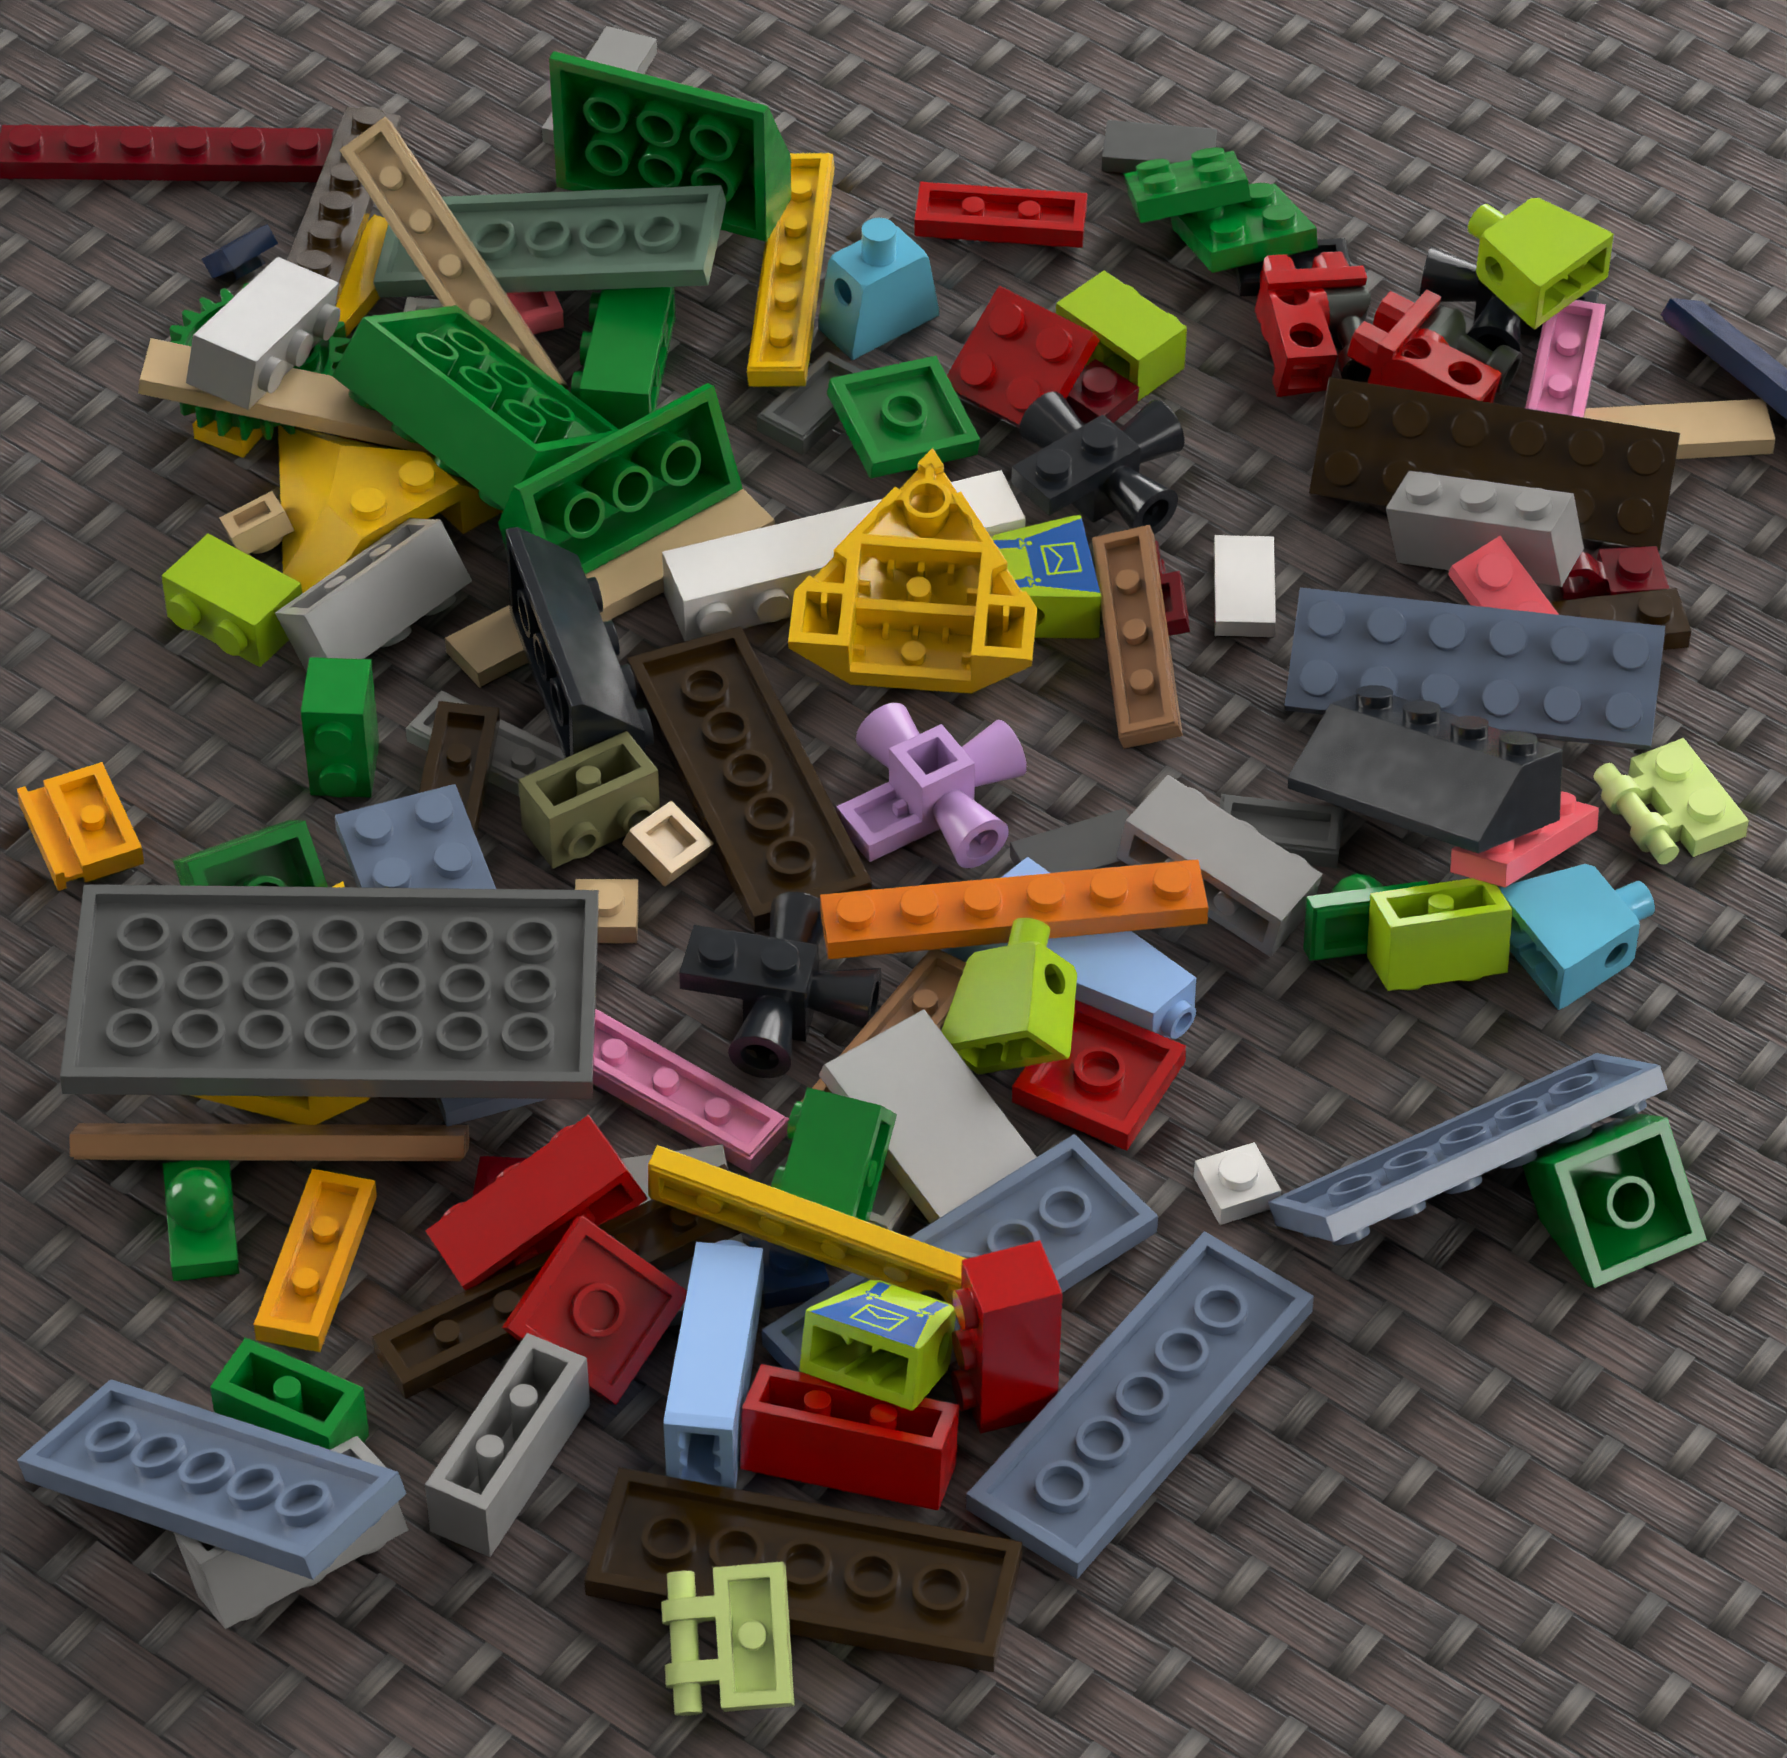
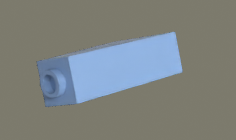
(1119, 974)
(713, 1363)

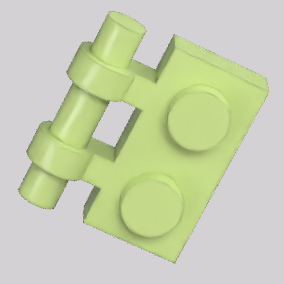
(1684, 793)
(751, 1638)

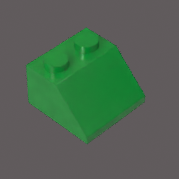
(269, 857)
(1616, 1198)

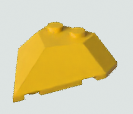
(356, 492)
(916, 597)

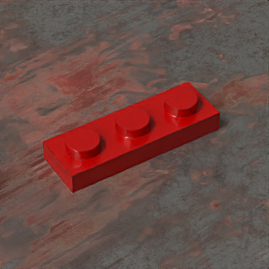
(1000, 214)

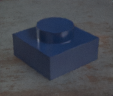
(241, 254)
(789, 1275)

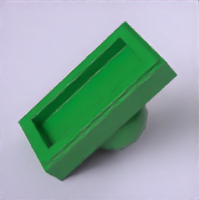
(1340, 919)
(200, 1219)

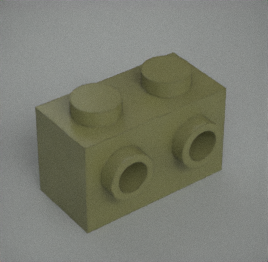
(588, 799)

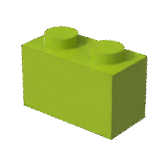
(1132, 331)
(229, 599)
(1438, 933)

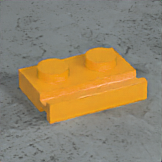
(81, 826)

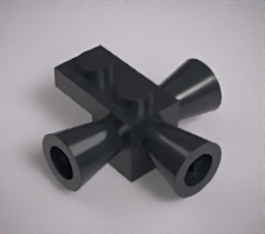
(1493, 320)
(1098, 462)
(777, 982)

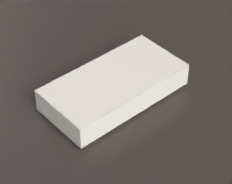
(1244, 586)

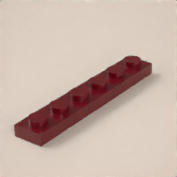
(163, 153)

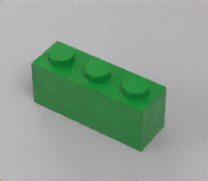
(625, 352)

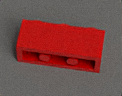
(536, 1204)
(1007, 1336)
(846, 1439)

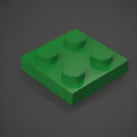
(1187, 186)
(1247, 230)
(901, 415)

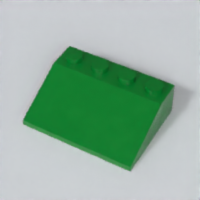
(656, 133)
(466, 398)

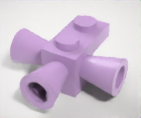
(931, 787)

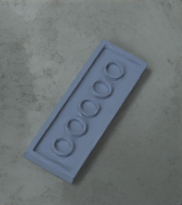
(1505, 665)
(421, 844)
(1464, 1147)
(1059, 1198)
(1139, 1404)
(213, 1478)

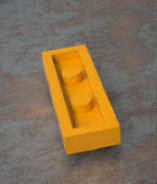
(315, 1260)

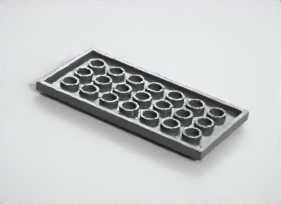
(333, 992)

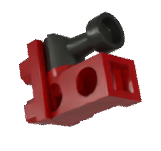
(1302, 314)
(1429, 351)

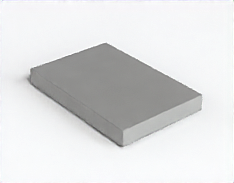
(947, 1127)

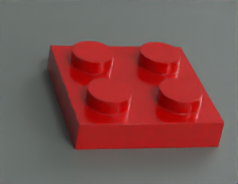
(1019, 356)
(1107, 1082)
(598, 1304)

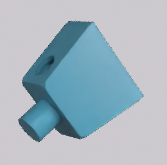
(876, 289)
(1575, 929)

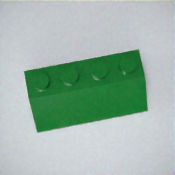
(630, 482)

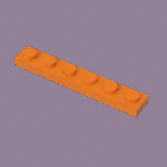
(985, 908)

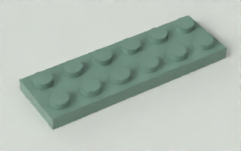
(578, 240)

